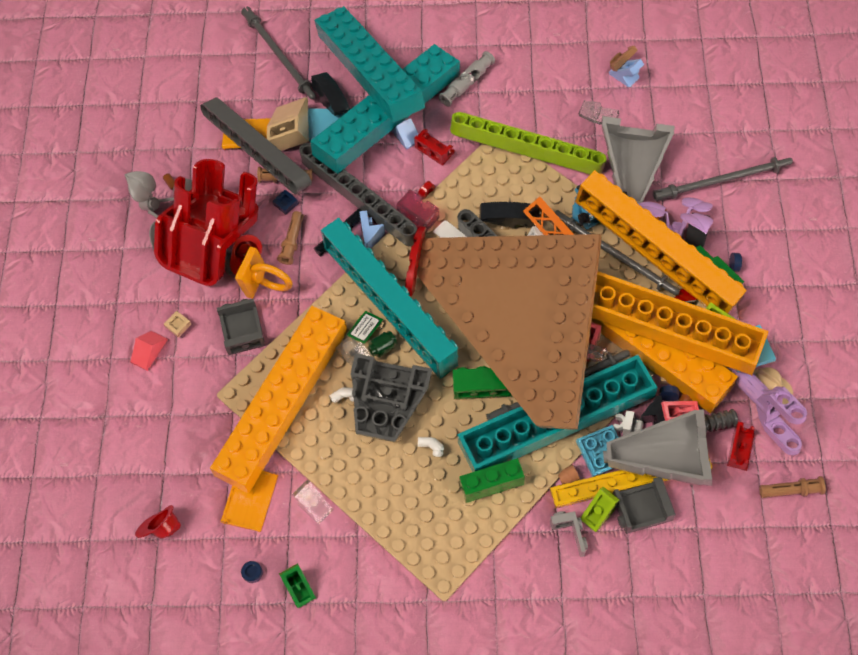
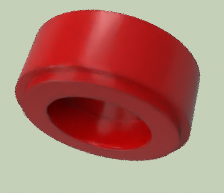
(426, 189)

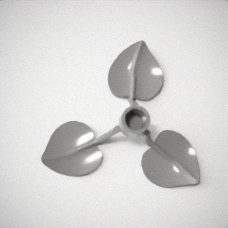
(140, 188)

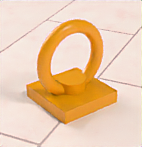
(252, 274)

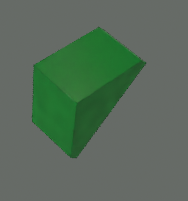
(297, 585)

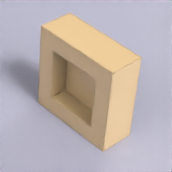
(177, 324)

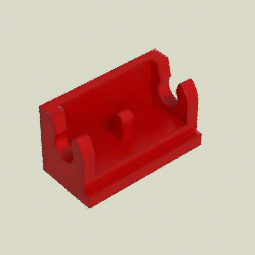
(432, 147)
(741, 447)

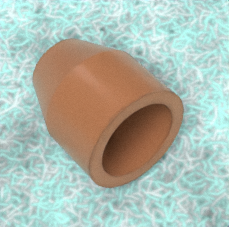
(568, 475)

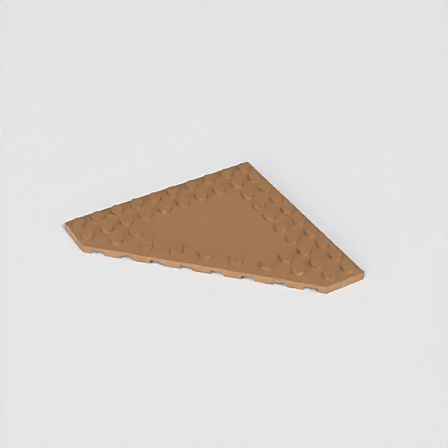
(523, 311)

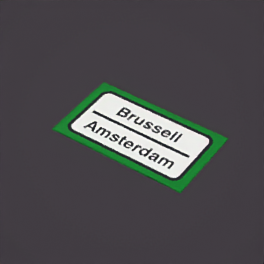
(364, 327)

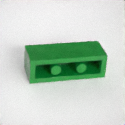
(477, 383)
(491, 480)

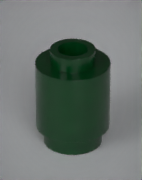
(382, 344)

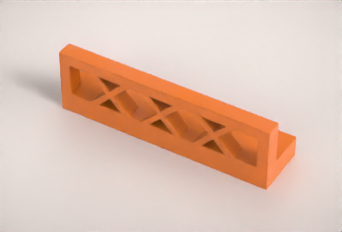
(550, 216)

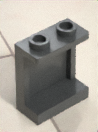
(241, 326)
(644, 506)

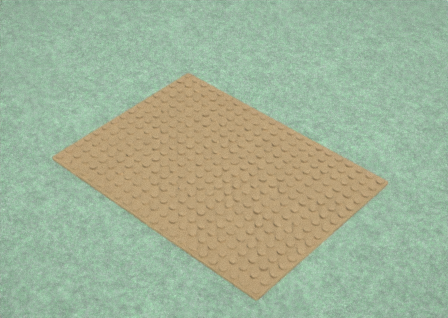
(399, 489)

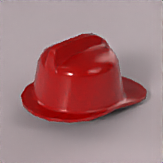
(240, 249)
(160, 525)

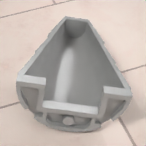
(635, 154)
(665, 450)

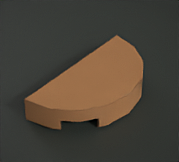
(620, 59)

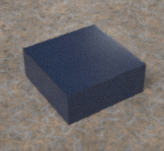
(285, 202)

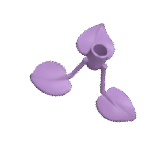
(697, 220)

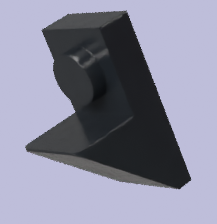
(654, 412)

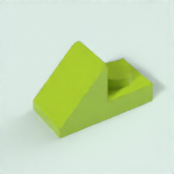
(599, 509)

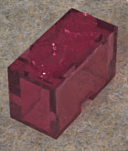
(417, 211)

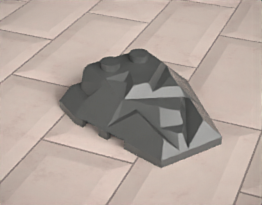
(385, 396)

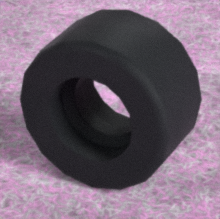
(695, 236)

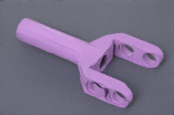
(769, 408)

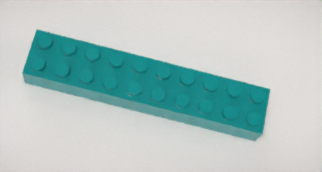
(370, 64)
(368, 123)
(390, 298)
(517, 435)

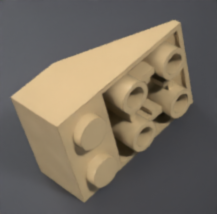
(289, 125)

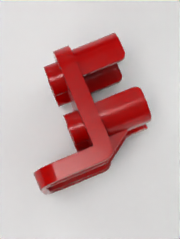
(204, 222)

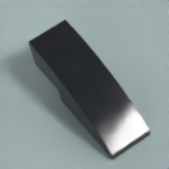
(329, 93)
(507, 213)

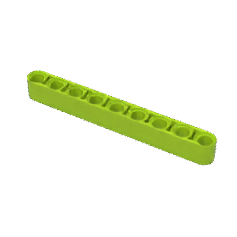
(527, 143)

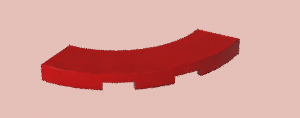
(414, 258)

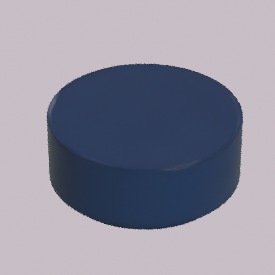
(735, 262)
(669, 393)
(251, 572)

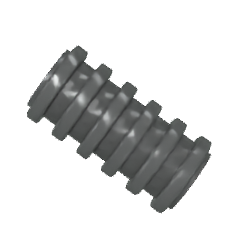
(721, 420)

